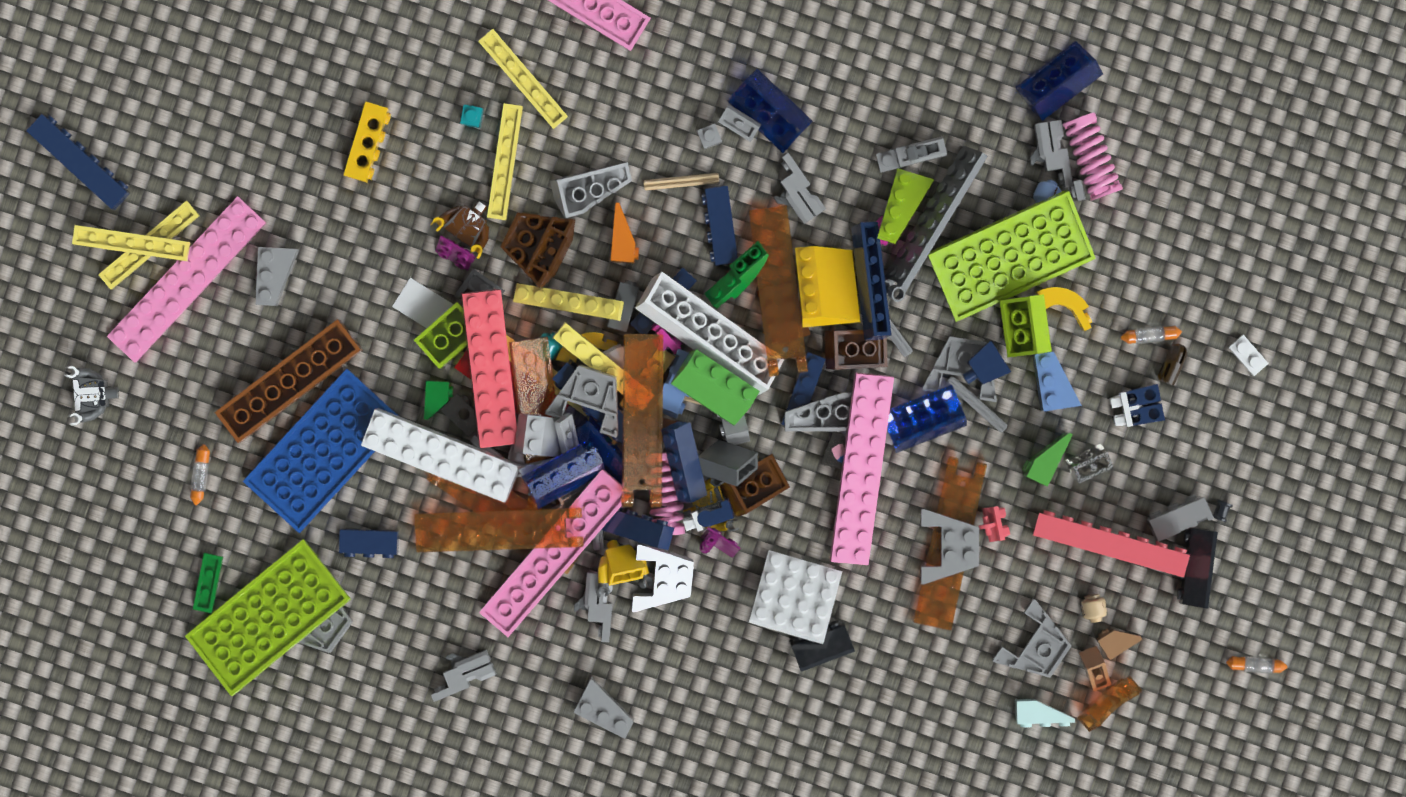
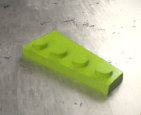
(904, 199)

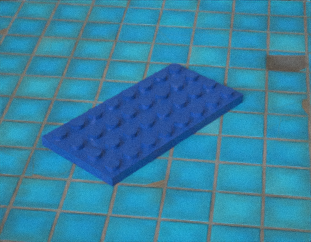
(318, 452)

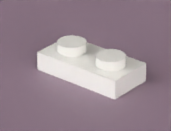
(1248, 355)

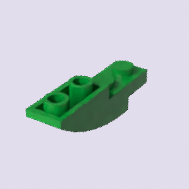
(740, 277)

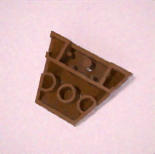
(538, 244)

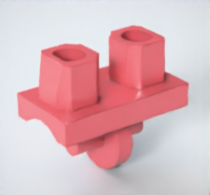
(993, 524)

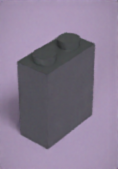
(628, 294)
(728, 462)

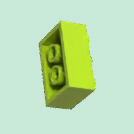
(1025, 326)
(444, 337)

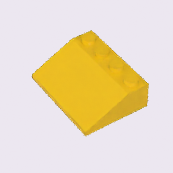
(826, 286)

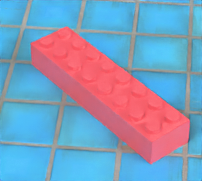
(489, 367)
(1111, 544)

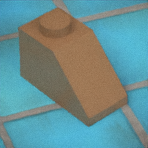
(1115, 642)
(1095, 668)

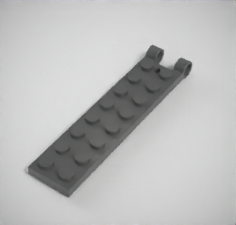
(933, 221)

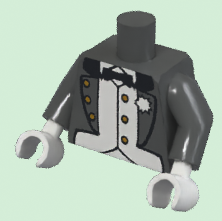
(90, 394)

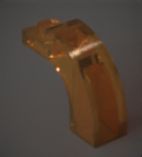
(1108, 702)

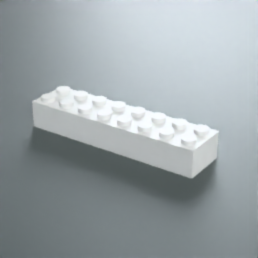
(706, 330)
(440, 455)

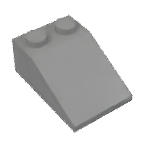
(537, 436)

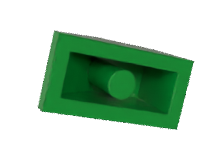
(436, 397)

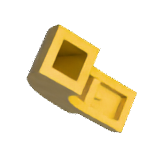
(1070, 300)
(594, 338)

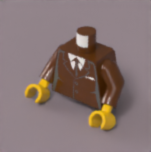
(466, 225)

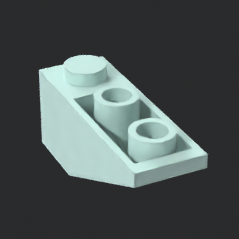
(1035, 712)

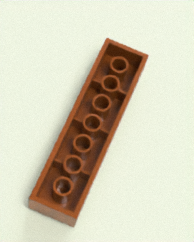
(288, 381)

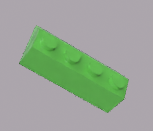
(714, 387)

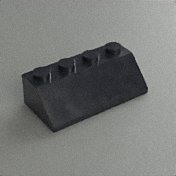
(1199, 571)

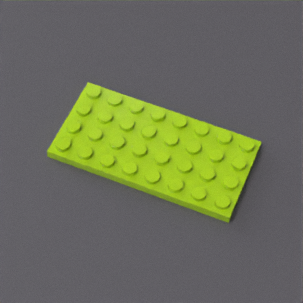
(1011, 255)
(267, 617)

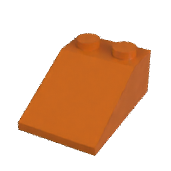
(623, 243)

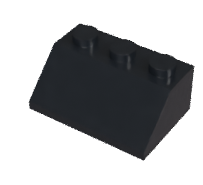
(835, 645)

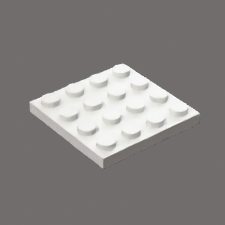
(795, 597)

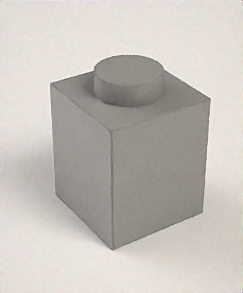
(709, 136)

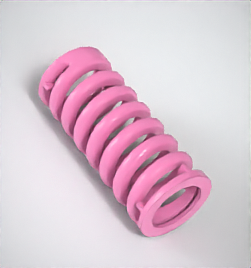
(1097, 190)
(669, 501)

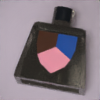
(834, 451)

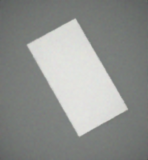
(421, 303)

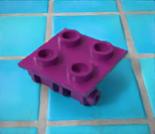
(449, 250)
(713, 538)

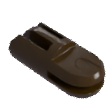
(1172, 364)

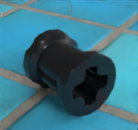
(1221, 510)

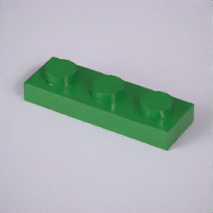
(208, 582)

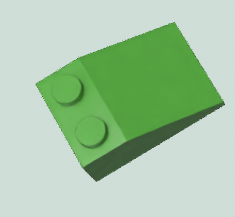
(1044, 463)

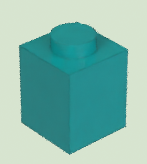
(472, 116)

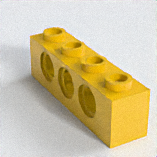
(370, 112)

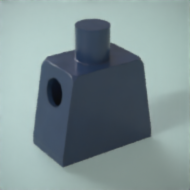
(986, 365)

